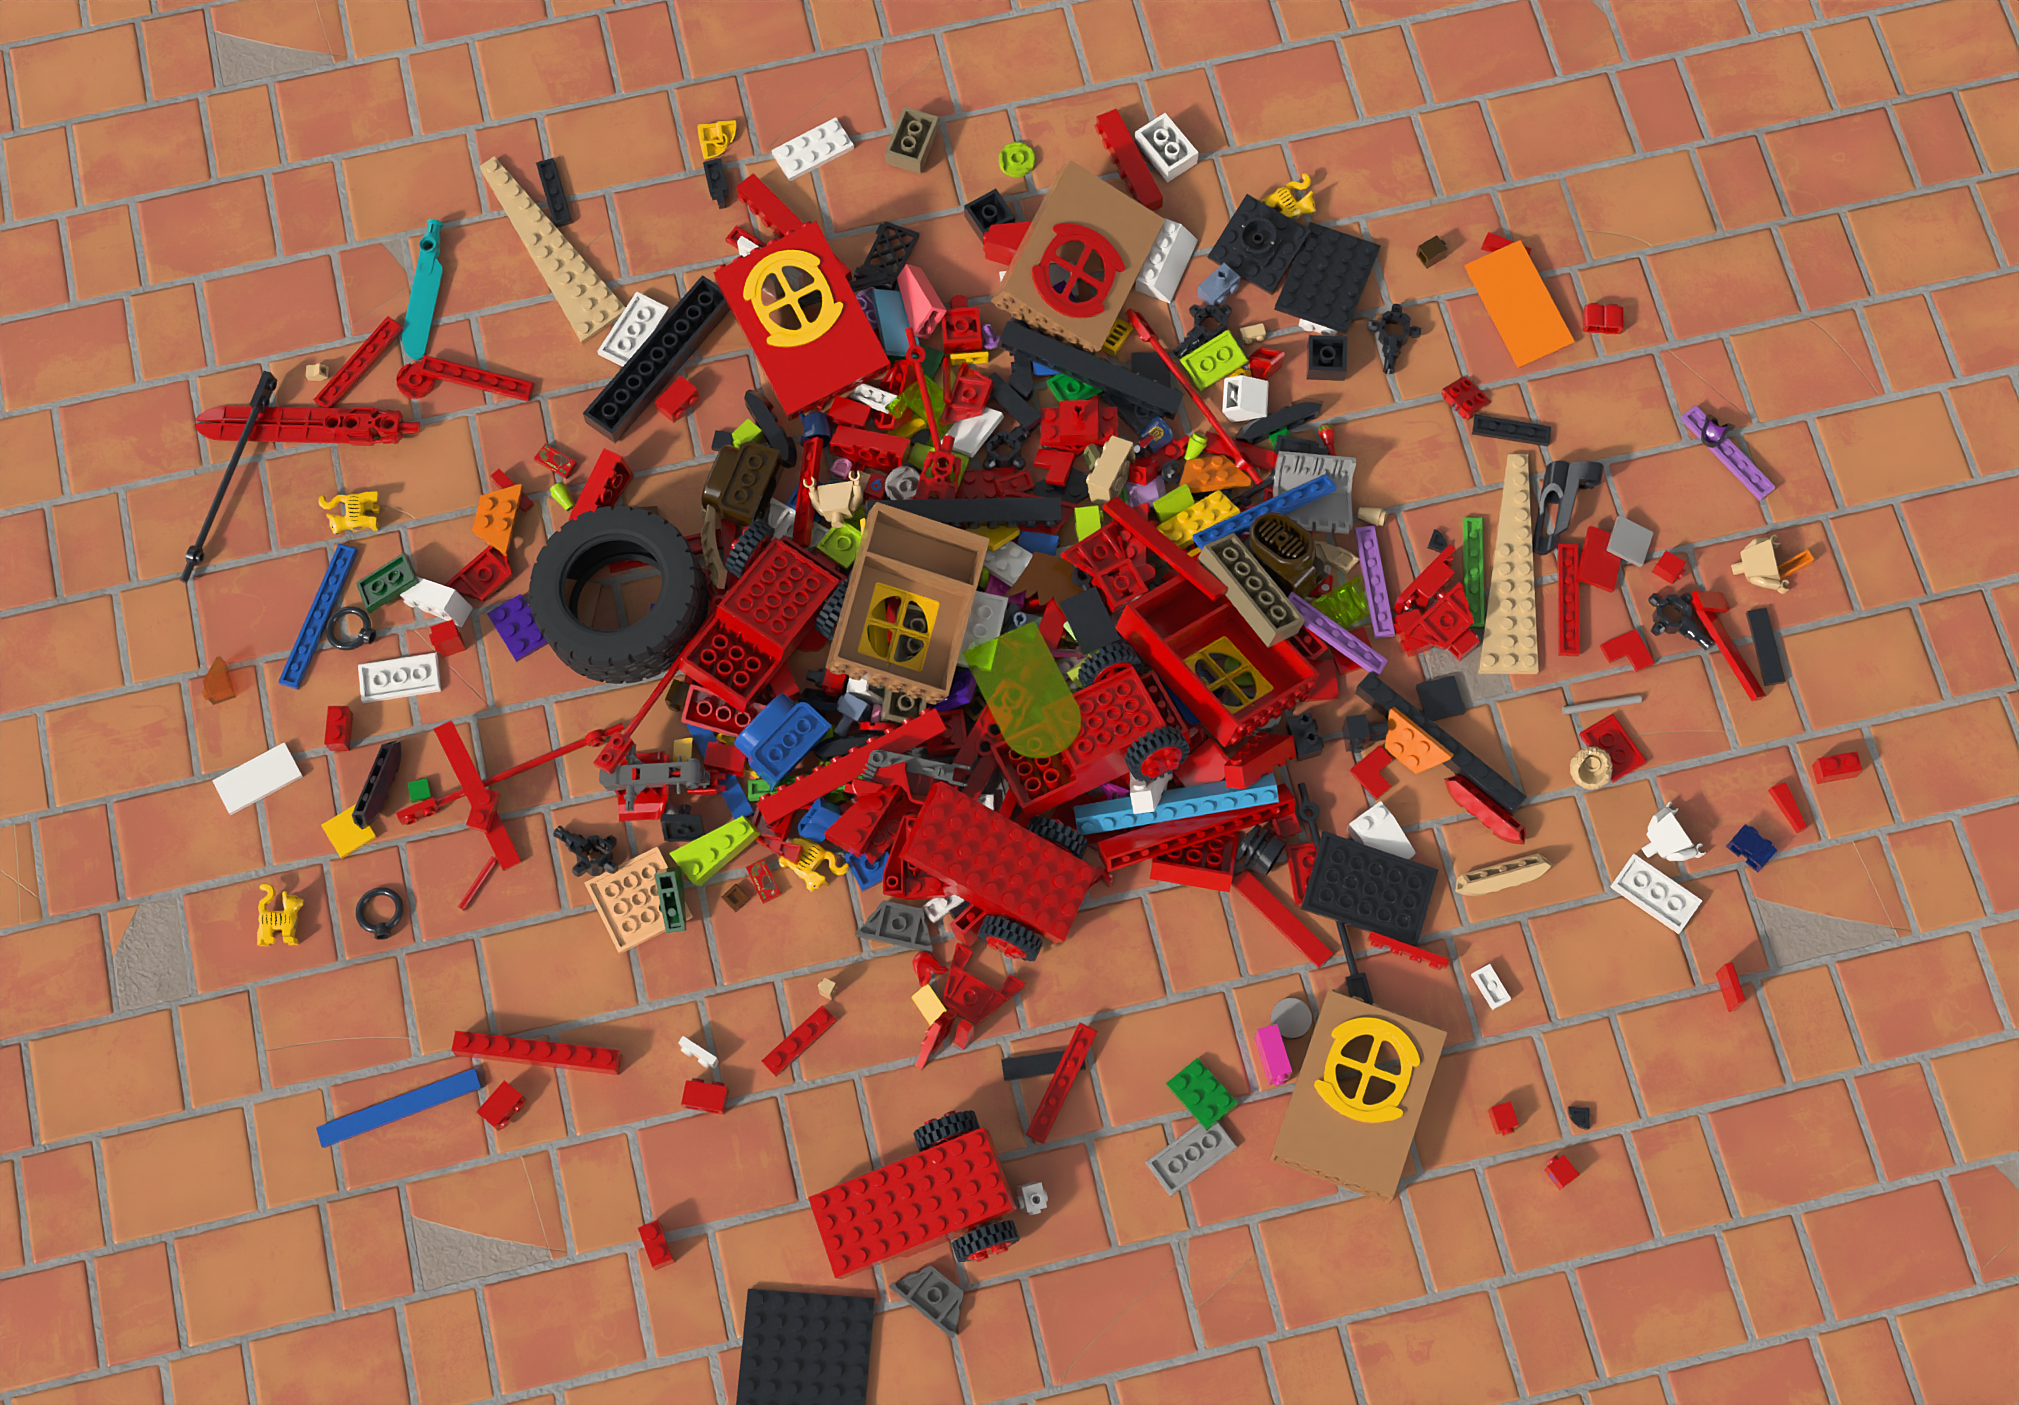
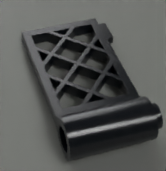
(869, 269)

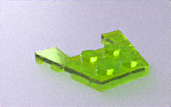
(912, 398)

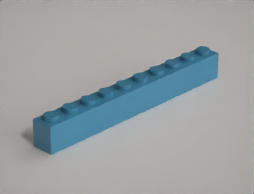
(1175, 805)

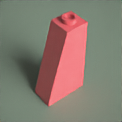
(920, 301)

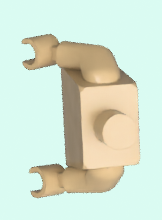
(837, 500)
(1761, 565)

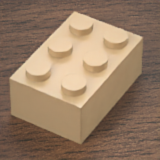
(1110, 470)

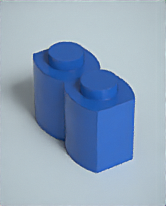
(818, 820)

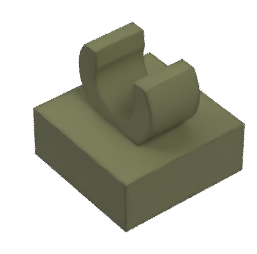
(1090, 455)

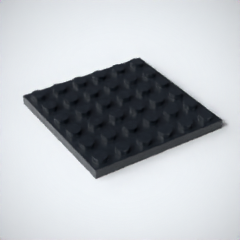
(805, 1349)

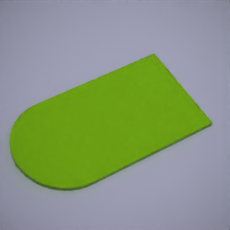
(1026, 692)

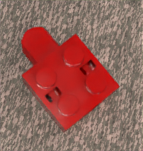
(962, 327)
(1122, 584)
(950, 741)

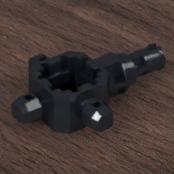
(1198, 334)
(1393, 344)
(1016, 440)
(1685, 626)
(581, 847)

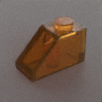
(218, 683)

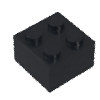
(987, 211)
(1326, 358)

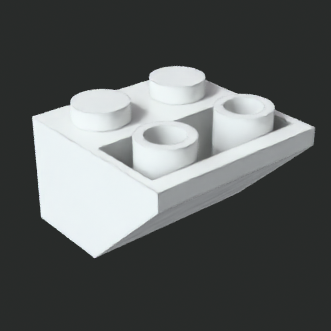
(1245, 398)

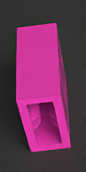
(1273, 1055)

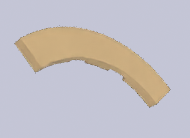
(710, 550)
(1336, 556)

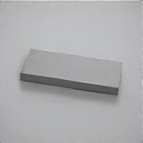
(1190, 1156)

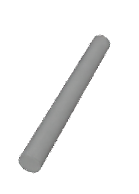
(1601, 704)

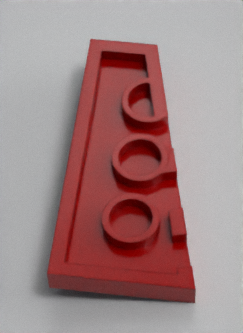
(1133, 547)
(886, 834)

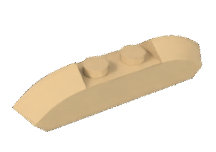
(1502, 875)

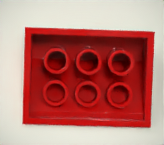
(1200, 865)

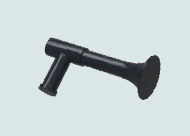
(1244, 498)

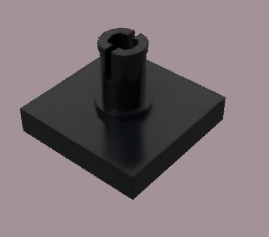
(819, 700)
(682, 826)

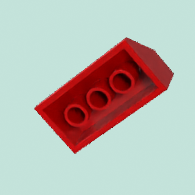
(714, 714)

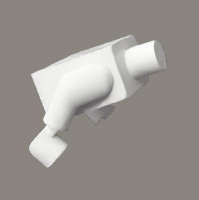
(1669, 838)

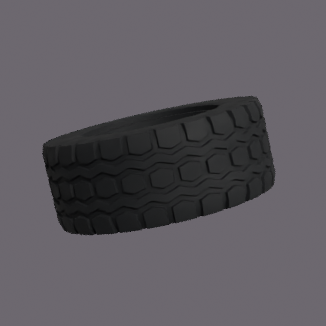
(590, 545)

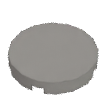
(902, 483)
(1292, 1018)

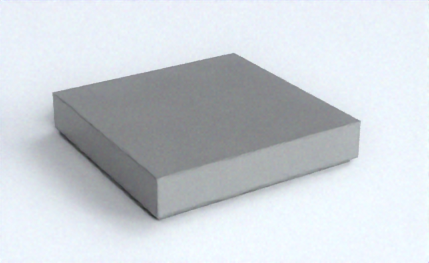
(1629, 541)

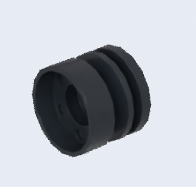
(1260, 850)

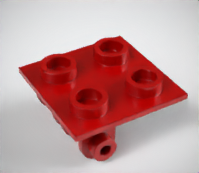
(1465, 396)

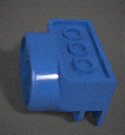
(781, 738)

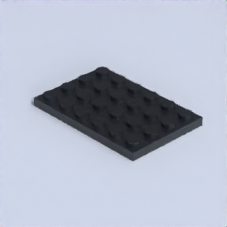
(1327, 278)
(1369, 889)

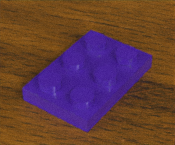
(517, 627)
(960, 692)

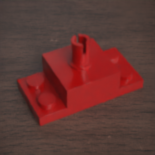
(1078, 423)
(1429, 584)

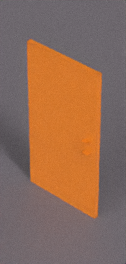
(1519, 304)

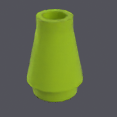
(1195, 446)
(562, 495)

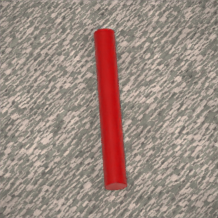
(946, 380)
(477, 883)

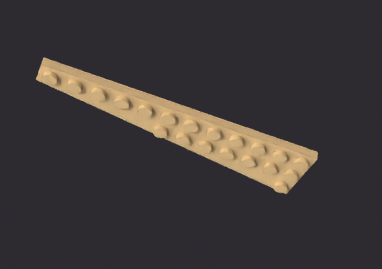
(575, 286)
(1510, 618)

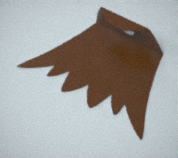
(1049, 577)

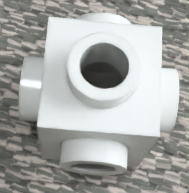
(1031, 1198)

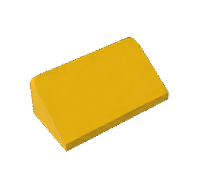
(972, 357)
(909, 429)
(683, 748)
(928, 1004)

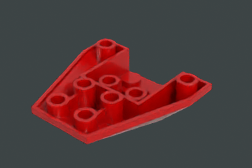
(904, 879)

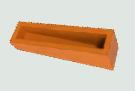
(1795, 564)

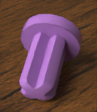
(991, 340)

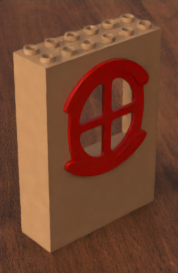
(1104, 221)

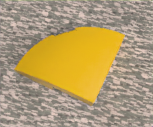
(716, 137)

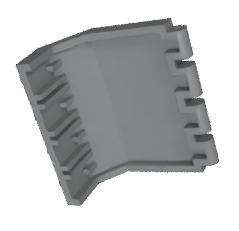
(1328, 511)

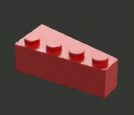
(870, 448)
(604, 484)
(1258, 759)
(863, 820)

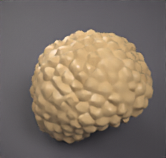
(1591, 768)

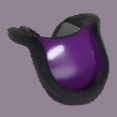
(1712, 433)

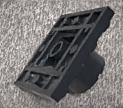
(1262, 261)

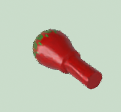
(1327, 433)

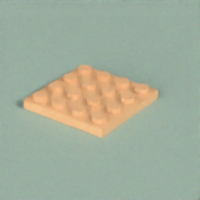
(631, 900)

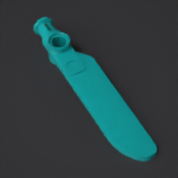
(423, 293)

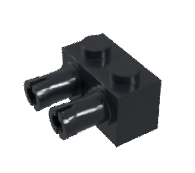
(1359, 733)
(1305, 736)

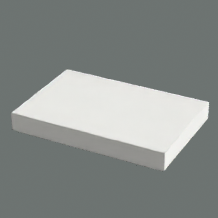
(973, 432)

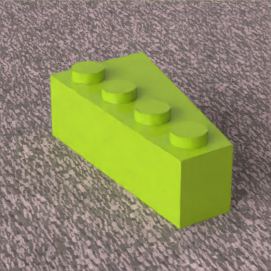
(1087, 522)
(714, 850)

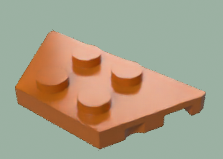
(1212, 474)
(497, 517)
(1412, 744)

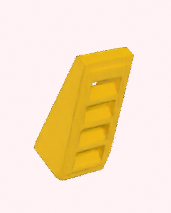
(1113, 350)

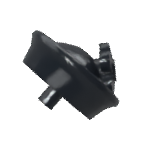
(1172, 471)

